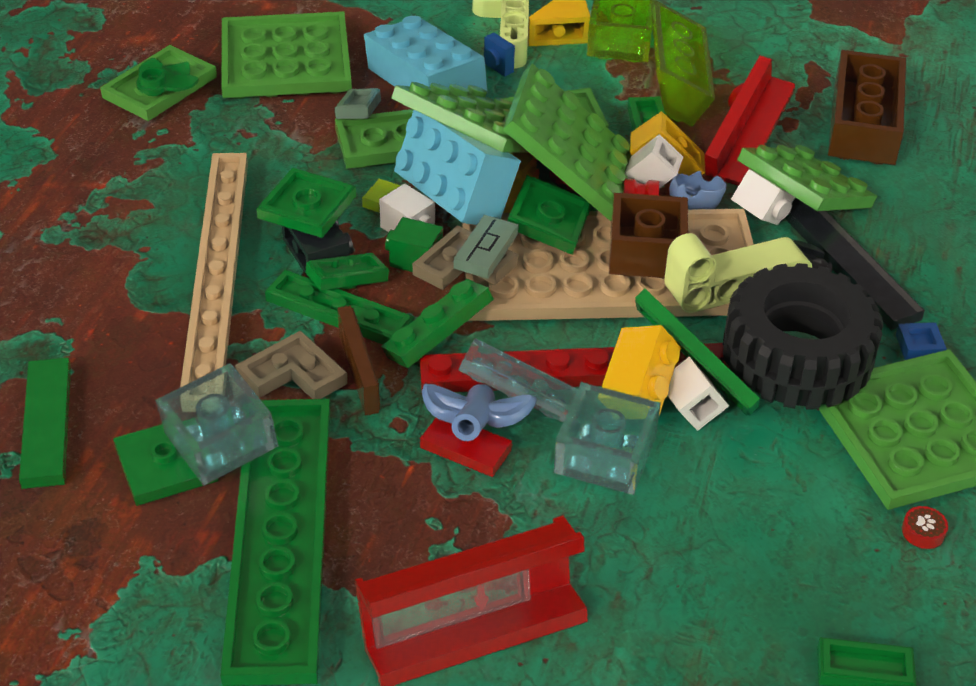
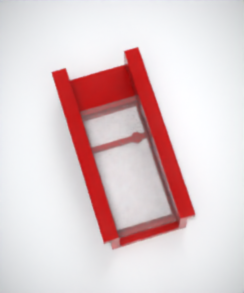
(470, 603)

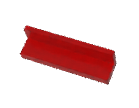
(748, 121)

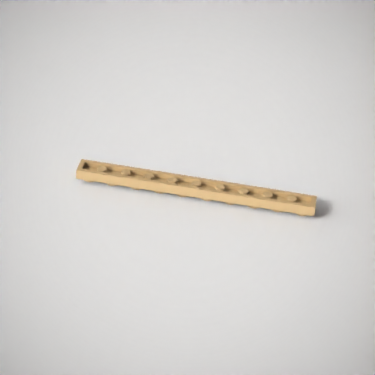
(216, 267)

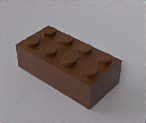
(868, 107)

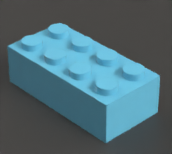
(423, 55)
(456, 169)

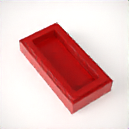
(482, 454)

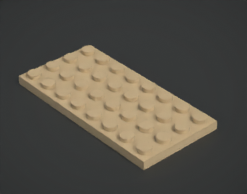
(579, 285)

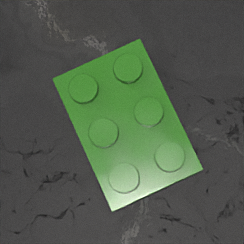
(124, 92)

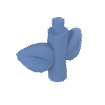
(476, 410)

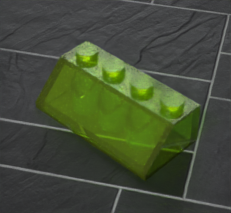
(681, 64)

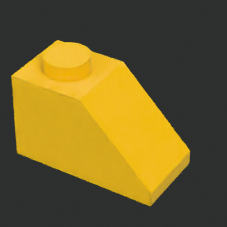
(559, 23)
(693, 156)

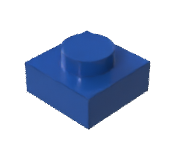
(499, 54)
(919, 339)

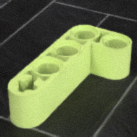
(513, 25)
(709, 280)

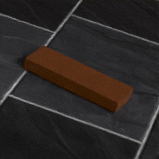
(359, 360)

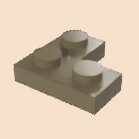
(437, 263)
(295, 360)

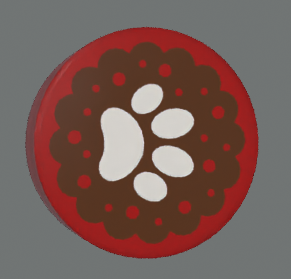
(925, 527)

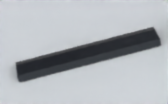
(855, 262)

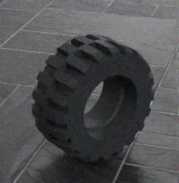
(794, 367)

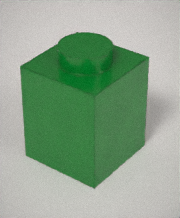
(410, 242)

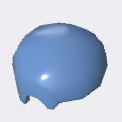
(700, 193)

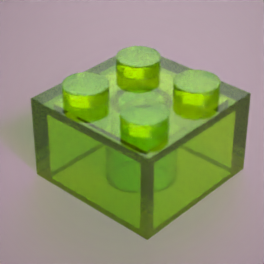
(620, 30)

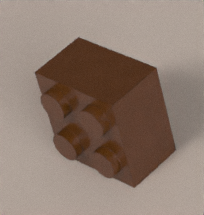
(643, 232)

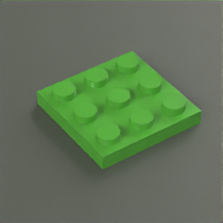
(808, 178)

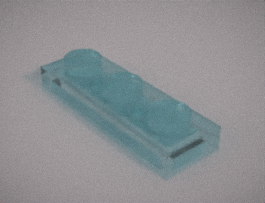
(517, 378)

